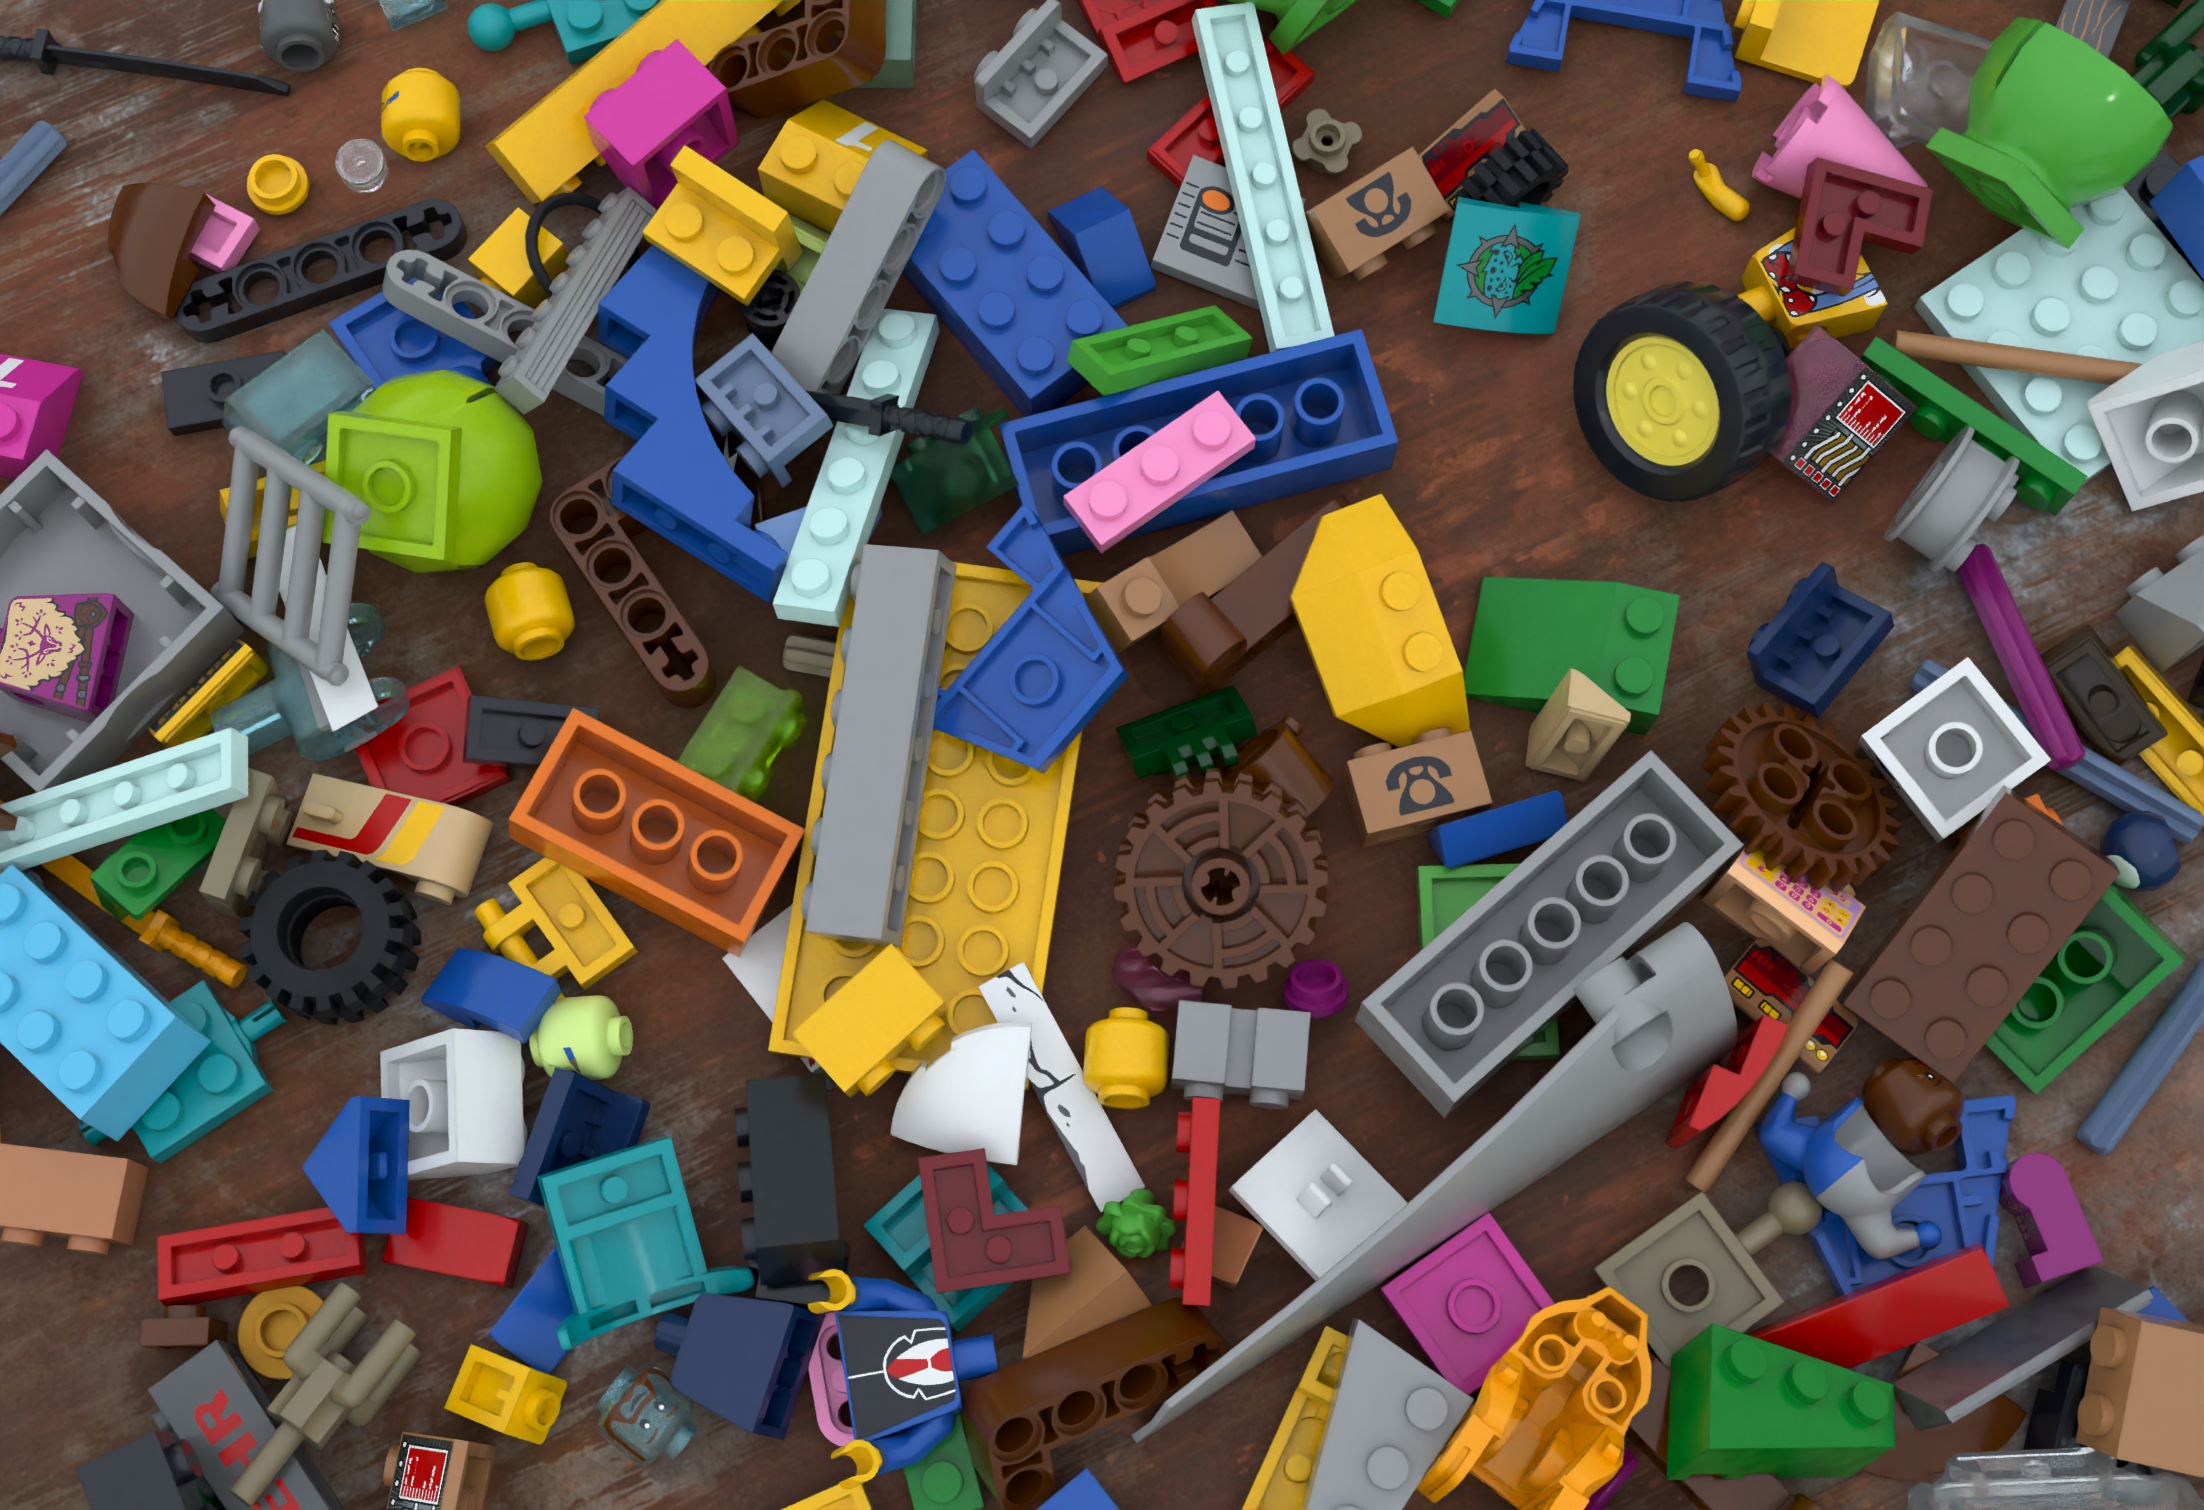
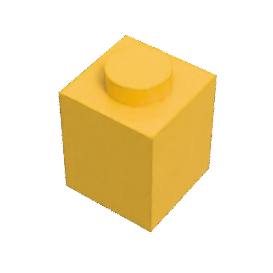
(505, 265)

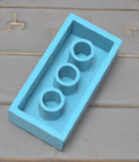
(83, 1012)

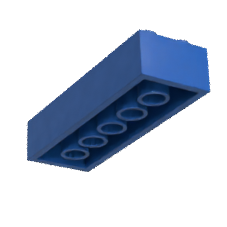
(1308, 406)

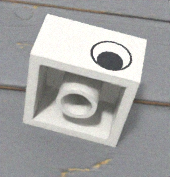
(1952, 749)

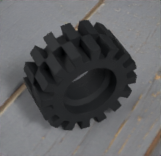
(1518, 172)

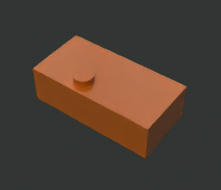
(655, 832)

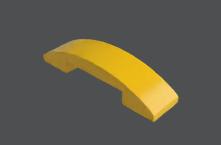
(1292, 1452)

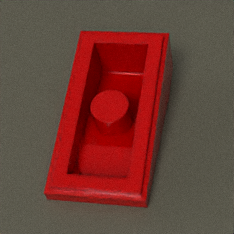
(459, 1243)

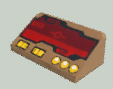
(1469, 143)
(1774, 986)

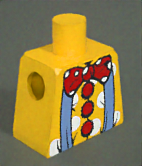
(1799, 308)

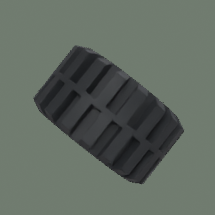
(289, 908)

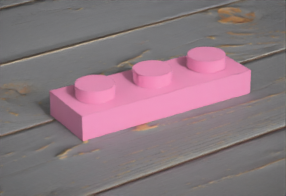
(1159, 471)

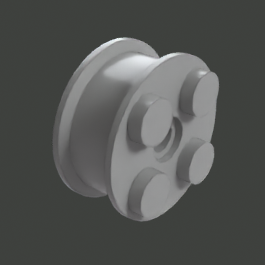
(1953, 501)

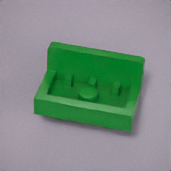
(155, 864)

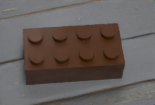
(1979, 934)

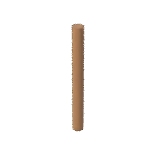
(2011, 358)
(1744, 1114)

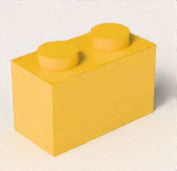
(872, 1023)

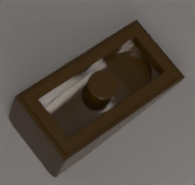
(2102, 697)

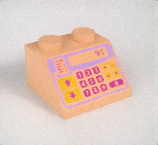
(1793, 917)

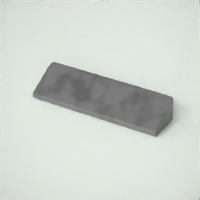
(2014, 1347)

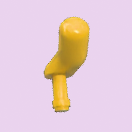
(1714, 189)

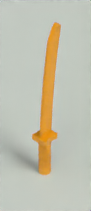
(156, 929)

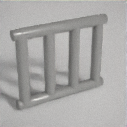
(316, 496)

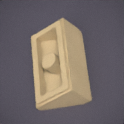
(1575, 728)

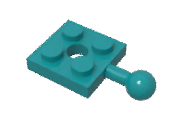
(580, 24)

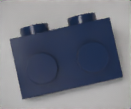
(1816, 641)
(576, 1125)

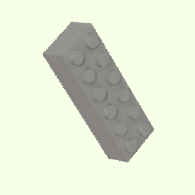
(1544, 930)

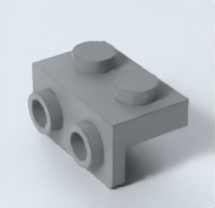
(1037, 74)

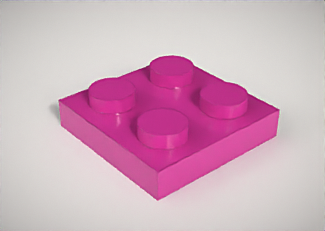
(1467, 1302)

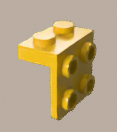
(1806, 36)

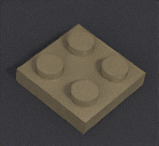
(244, 844)

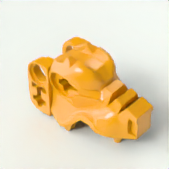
(1553, 1407)

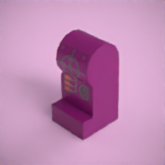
(2048, 1219)

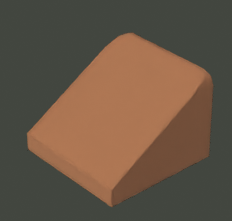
(1232, 1245)

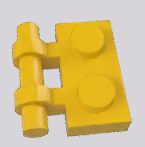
(569, 916)

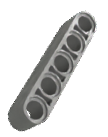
(859, 267)

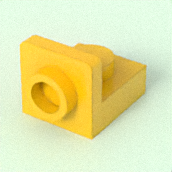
(506, 1395)

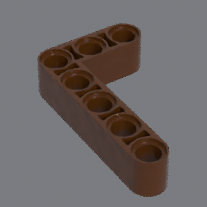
(805, 60)

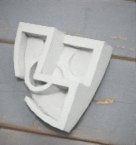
(970, 1094)

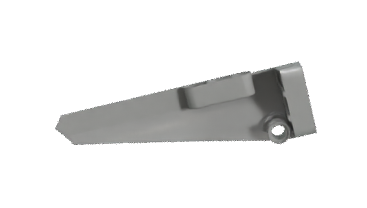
(1654, 1030)

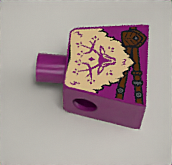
(64, 652)

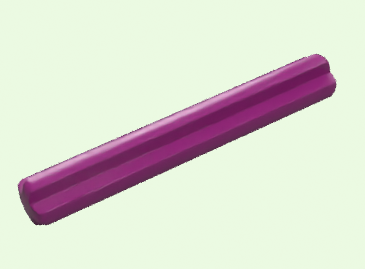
(2020, 659)

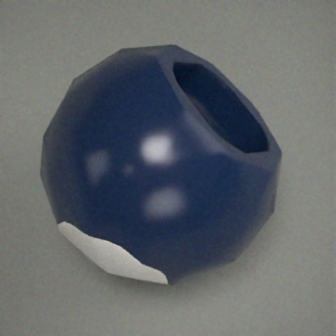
(2142, 851)

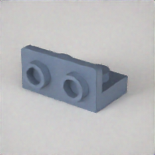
(762, 408)

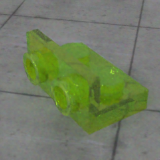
(745, 734)

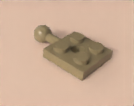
(1700, 1238)

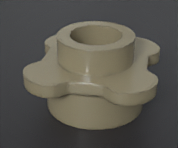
(1323, 158)

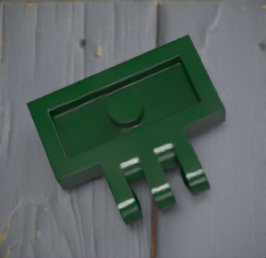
(1188, 735)

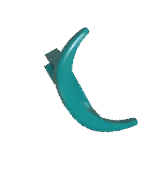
(628, 1240)

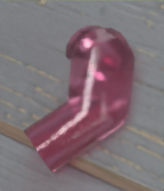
(1147, 986)

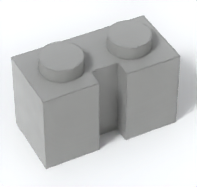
(1240, 1053)

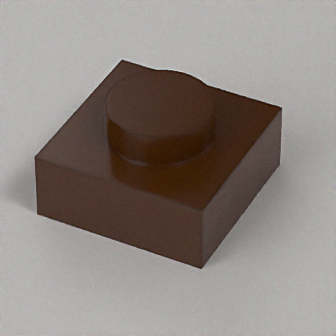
(182, 1329)

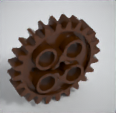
(1840, 818)

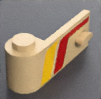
(396, 832)

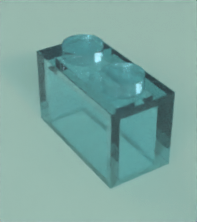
(296, 394)

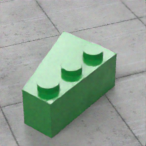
(1771, 1410)

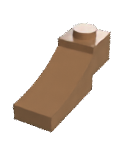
(1155, 587)

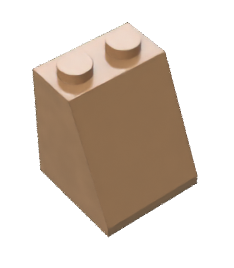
(2145, 1391)

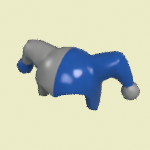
(1848, 1169)

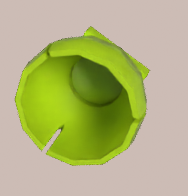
(438, 471)

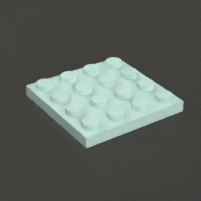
(2106, 297)

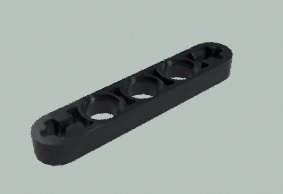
(291, 265)

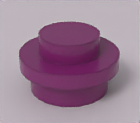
(1316, 988)

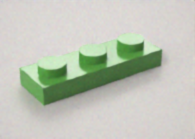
(1159, 350)

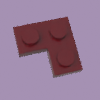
(1841, 211)
(974, 1245)

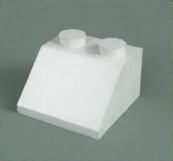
(2156, 427)
(461, 1101)

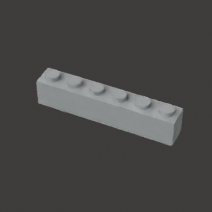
(880, 745)

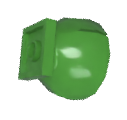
(2050, 130)

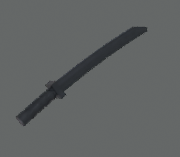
(49, 53)
(885, 416)

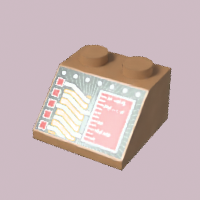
(437, 1473)

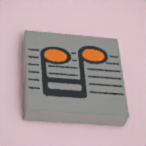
(1205, 236)

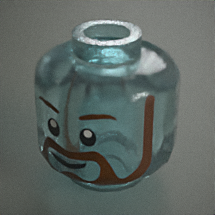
(645, 1415)

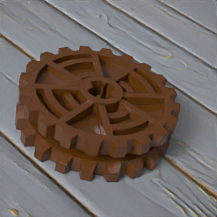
(1212, 928)

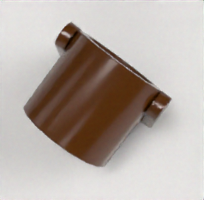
(1282, 758)

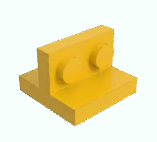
(722, 228)

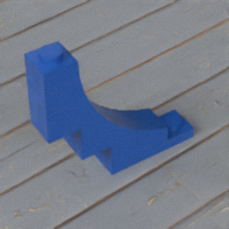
(675, 471)

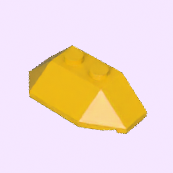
(1377, 627)

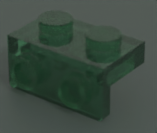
(950, 478)

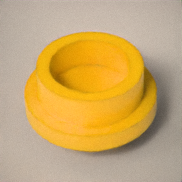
(277, 184)

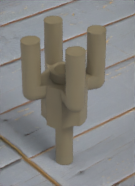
(328, 1386)

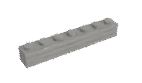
(574, 300)

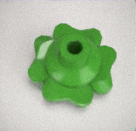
(1136, 1225)

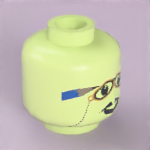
(582, 1037)

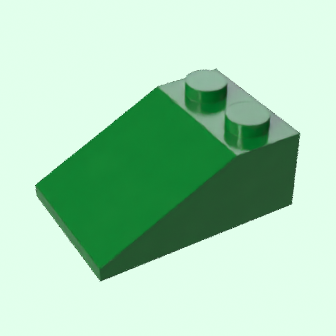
(1540, 628)
(2085, 989)

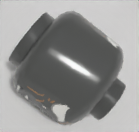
(299, 32)

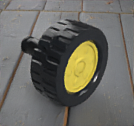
(1682, 390)

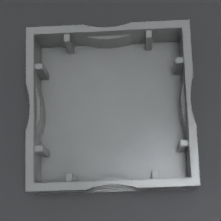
(71, 541)

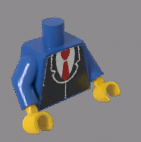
(898, 1370)

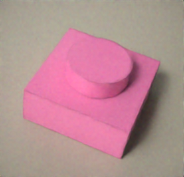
(224, 238)

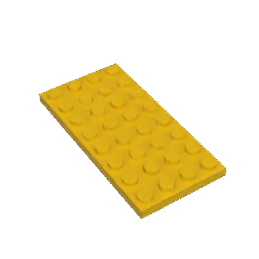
(981, 857)

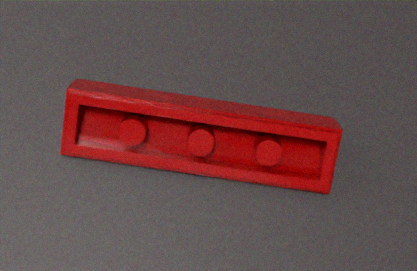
(1893, 1310)

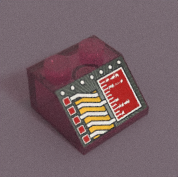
(1837, 414)

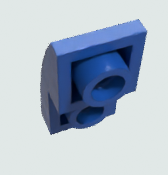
(492, 991)

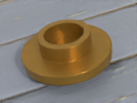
(272, 1324)

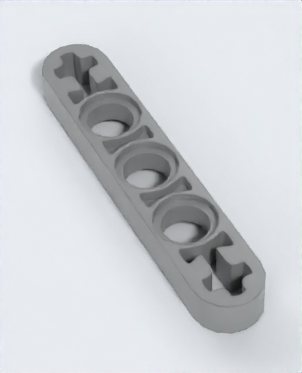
(491, 331)

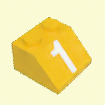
(820, 161)

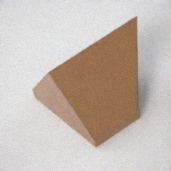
(1083, 1301)

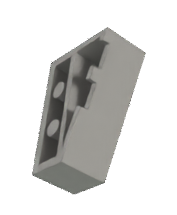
(1381, 1427)

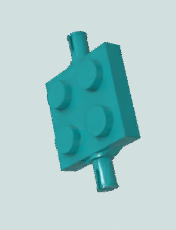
(217, 1081)

